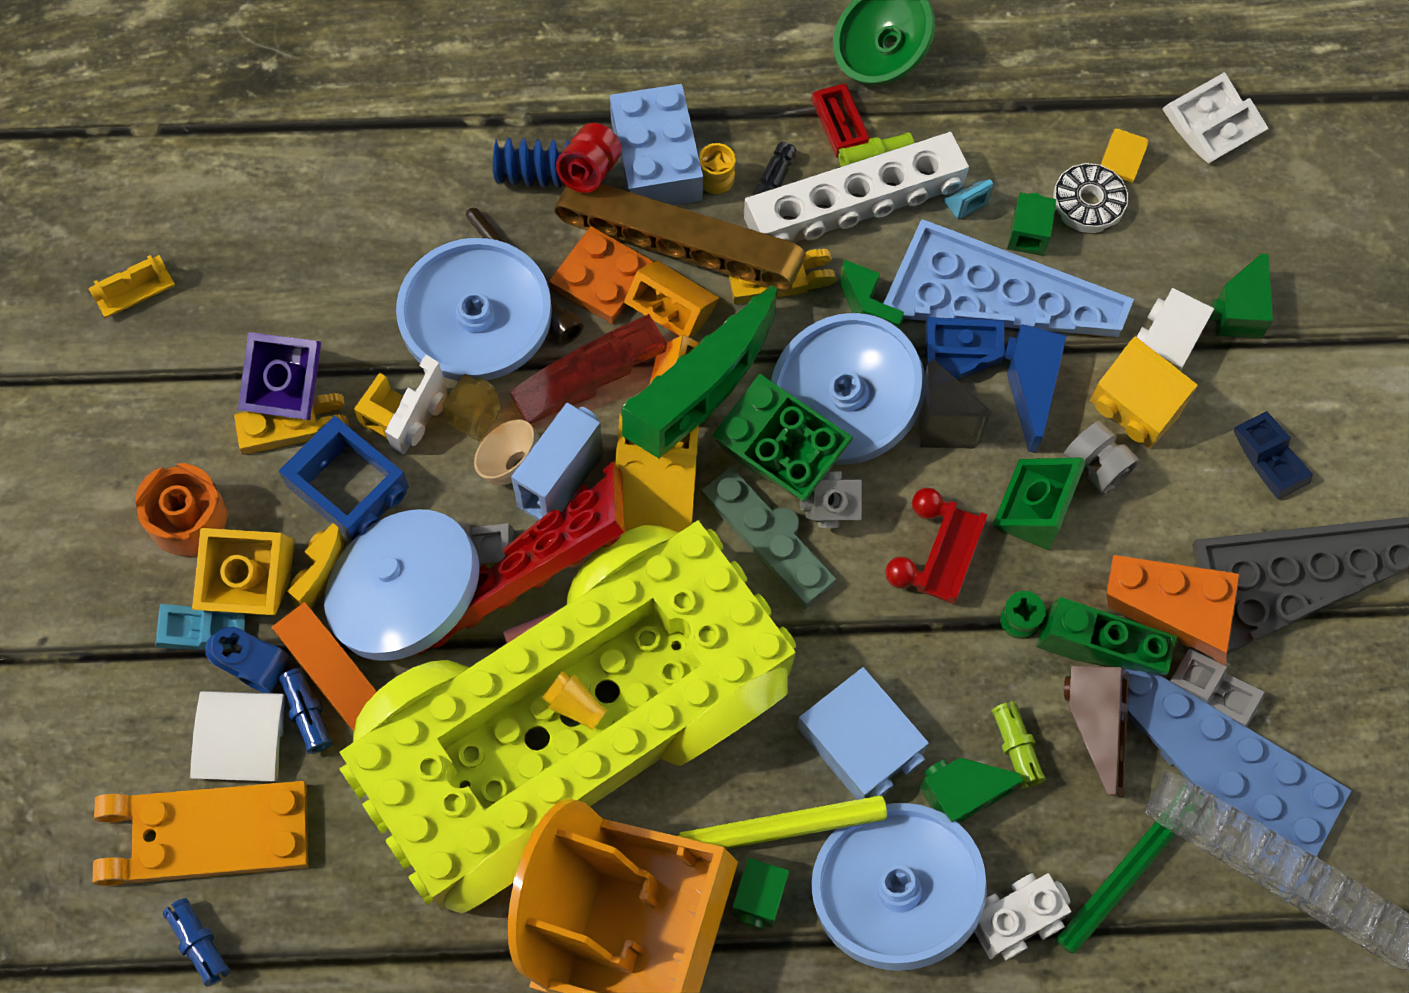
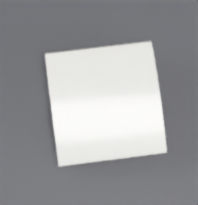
(1215, 118)
(237, 736)

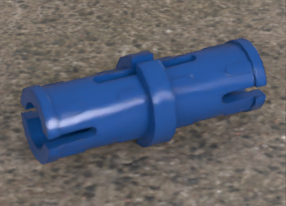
(314, 735)
(196, 942)

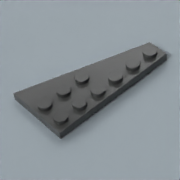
(1302, 570)

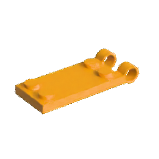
(207, 832)

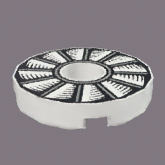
(1095, 180)

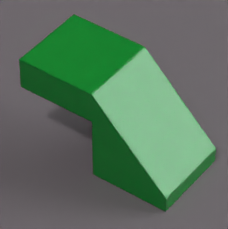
(860, 287)

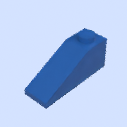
(1032, 378)

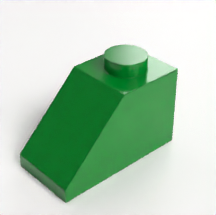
(1245, 302)
(966, 787)

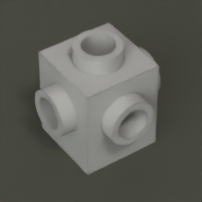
(844, 502)

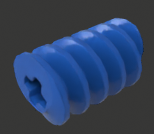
(526, 163)

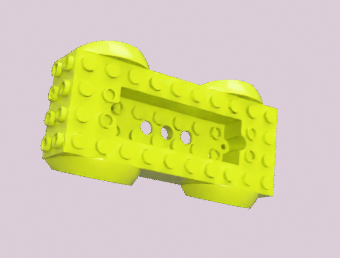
(448, 743)

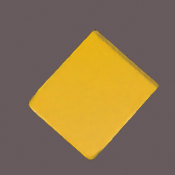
(1125, 154)

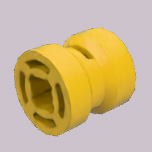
(717, 168)

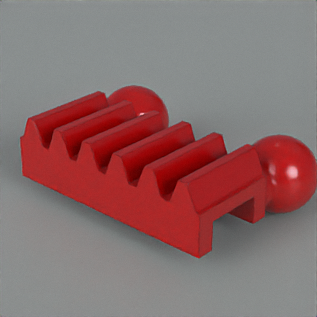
(950, 551)

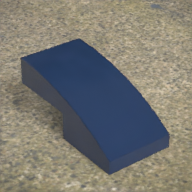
(1269, 453)

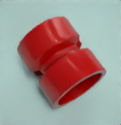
(588, 157)

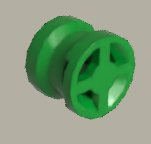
(1020, 624)

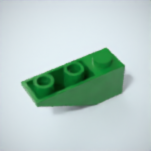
(1104, 638)

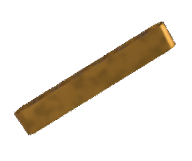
(684, 235)

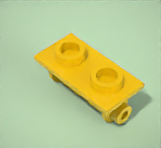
(131, 286)

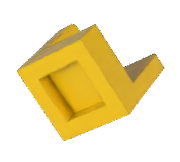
(378, 406)

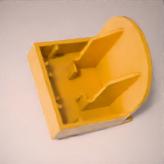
(615, 906)

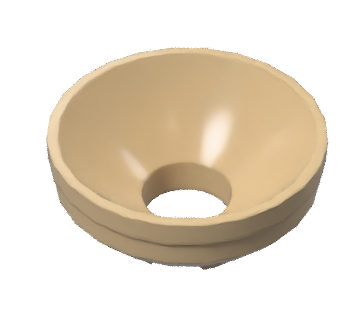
(503, 449)

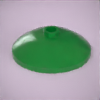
(869, 29)

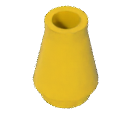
(574, 701)

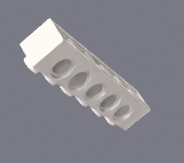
(868, 178)

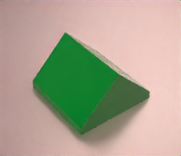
(1038, 498)

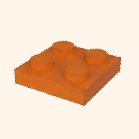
(598, 274)

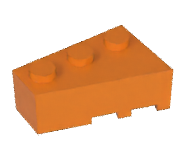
(1177, 600)

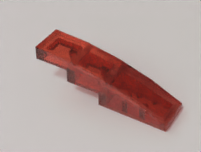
(588, 368)

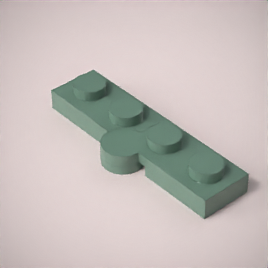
(769, 536)

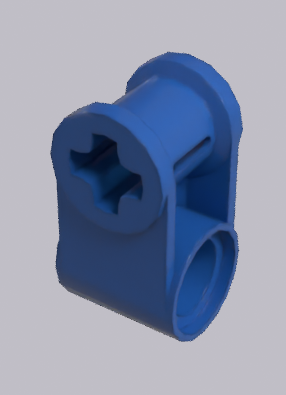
(254, 662)

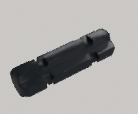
(776, 168)

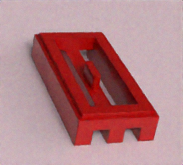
(826, 120)

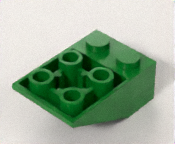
(781, 438)

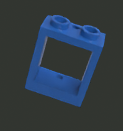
(319, 454)

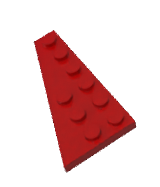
(548, 546)

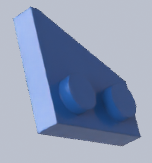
(964, 344)

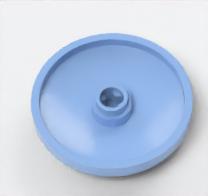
(474, 308)
(857, 377)
(401, 585)
(900, 888)

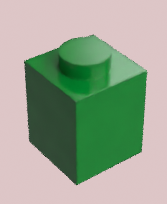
(1031, 223)
(759, 894)

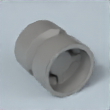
(1105, 460)

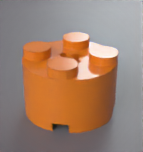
(176, 505)

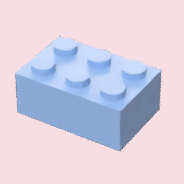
(657, 144)

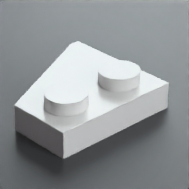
(417, 408)

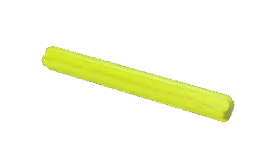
(792, 823)

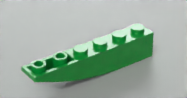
(699, 380)

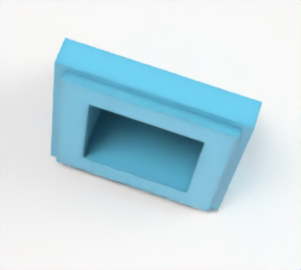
(969, 198)

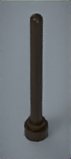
(564, 325)

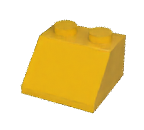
(1143, 393)
(242, 571)

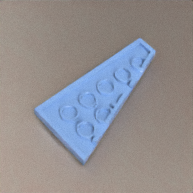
(970, 279)

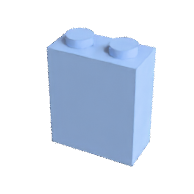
(558, 462)
(863, 736)

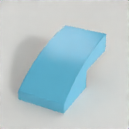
(190, 629)

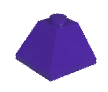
(279, 375)

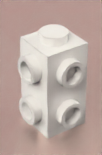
(1031, 909)

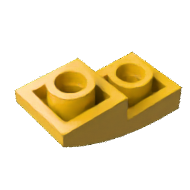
(322, 553)

